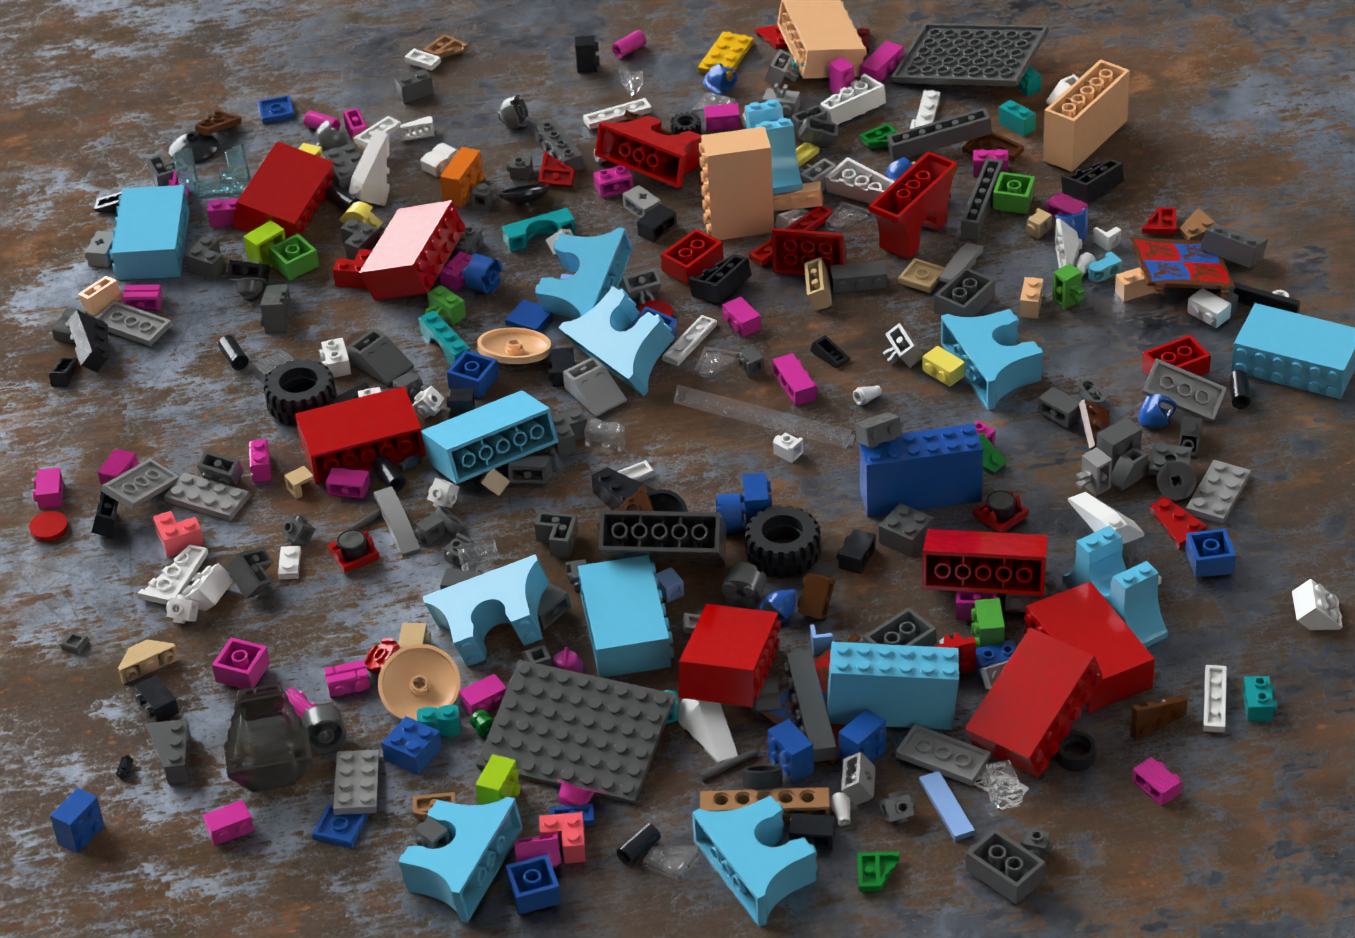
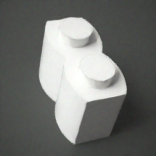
(438, 159)

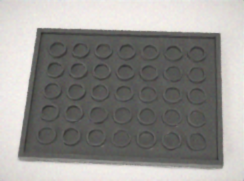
(970, 54)
(578, 730)

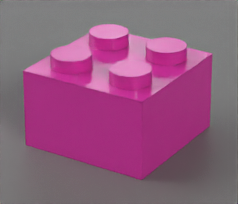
(241, 663)

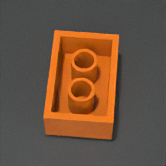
(462, 176)

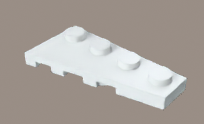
(176, 576)

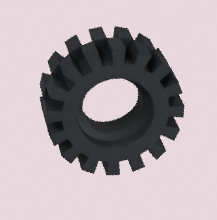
(685, 123)

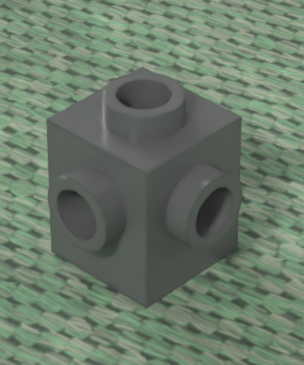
(297, 529)
(897, 807)
(1037, 842)

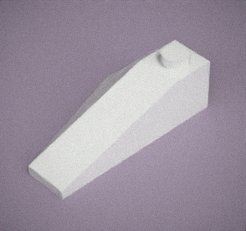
(370, 175)
(1066, 244)
(1100, 515)
(709, 727)

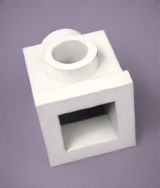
(788, 447)

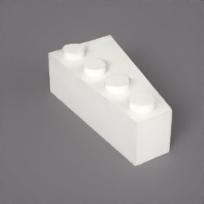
(855, 100)
(856, 181)

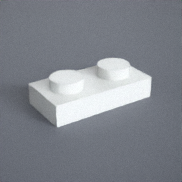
(422, 59)
(289, 562)

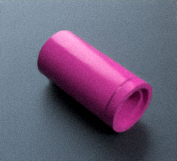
(629, 44)
(315, 119)

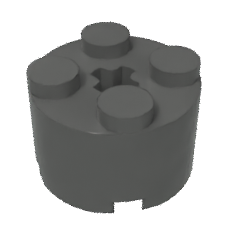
(743, 585)
(324, 727)

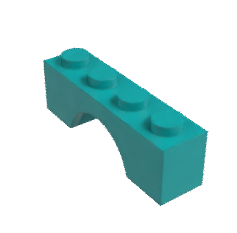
(519, 233)
(436, 329)

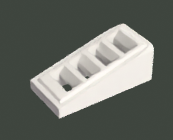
(420, 123)
(787, 218)

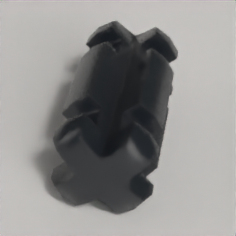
(409, 462)
(124, 767)

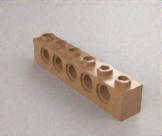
(793, 800)

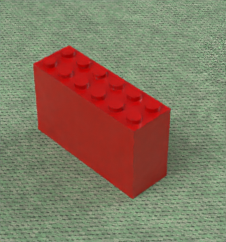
(284, 190)
(412, 250)
(359, 431)
(984, 562)
(1091, 624)
(729, 655)
(1034, 702)

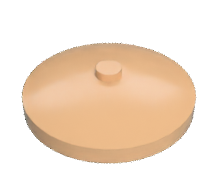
(514, 345)
(418, 679)

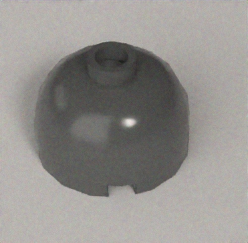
(513, 112)
(328, 138)

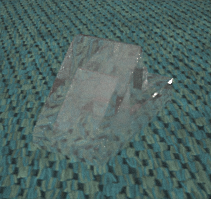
(631, 81)

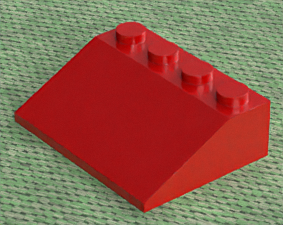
(797, 247)

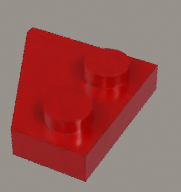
(772, 36)
(555, 172)
(1161, 222)

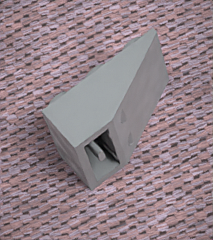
(593, 386)

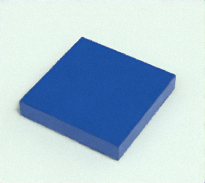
(276, 109)
(528, 316)
(340, 828)

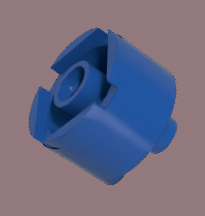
(482, 273)
(732, 510)

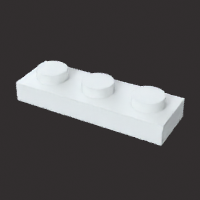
(386, 125)

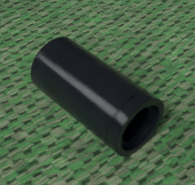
(340, 197)
(233, 352)
(1239, 389)
(388, 473)
(638, 844)

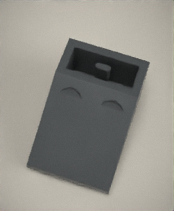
(378, 357)

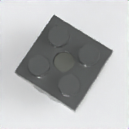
(1163, 454)

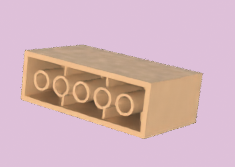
(819, 34)
(1086, 115)
(737, 183)

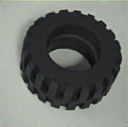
(294, 377)
(784, 558)

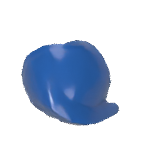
(717, 81)
(898, 168)
(1078, 222)
(1153, 415)
(783, 602)

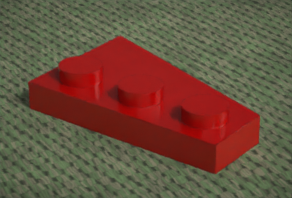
(1176, 520)

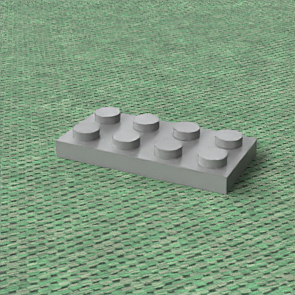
(134, 323)
(1188, 390)
(140, 483)
(1218, 491)
(207, 496)
(943, 754)
(356, 782)

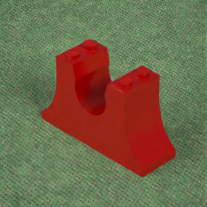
(648, 152)
(912, 202)

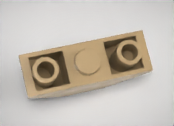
(146, 658)

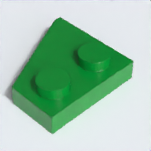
(877, 137)
(991, 456)
(875, 869)

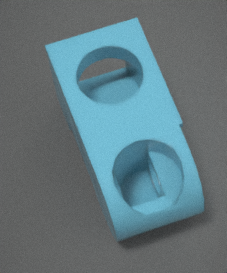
(1104, 268)

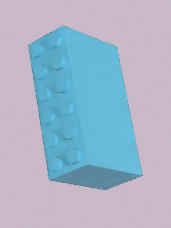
(150, 232)
(1296, 351)
(489, 436)
(625, 616)
(894, 682)

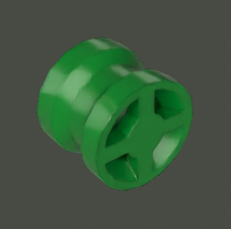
(481, 722)

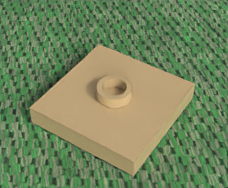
(921, 275)

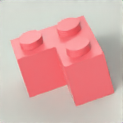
(177, 535)
(569, 832)

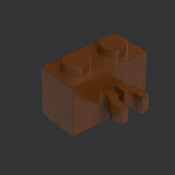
(816, 595)

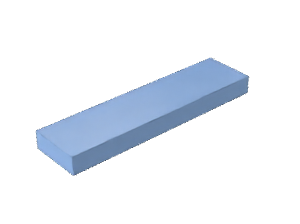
(946, 806)

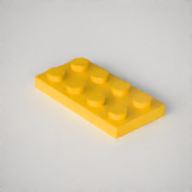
(728, 50)

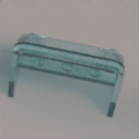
(232, 178)

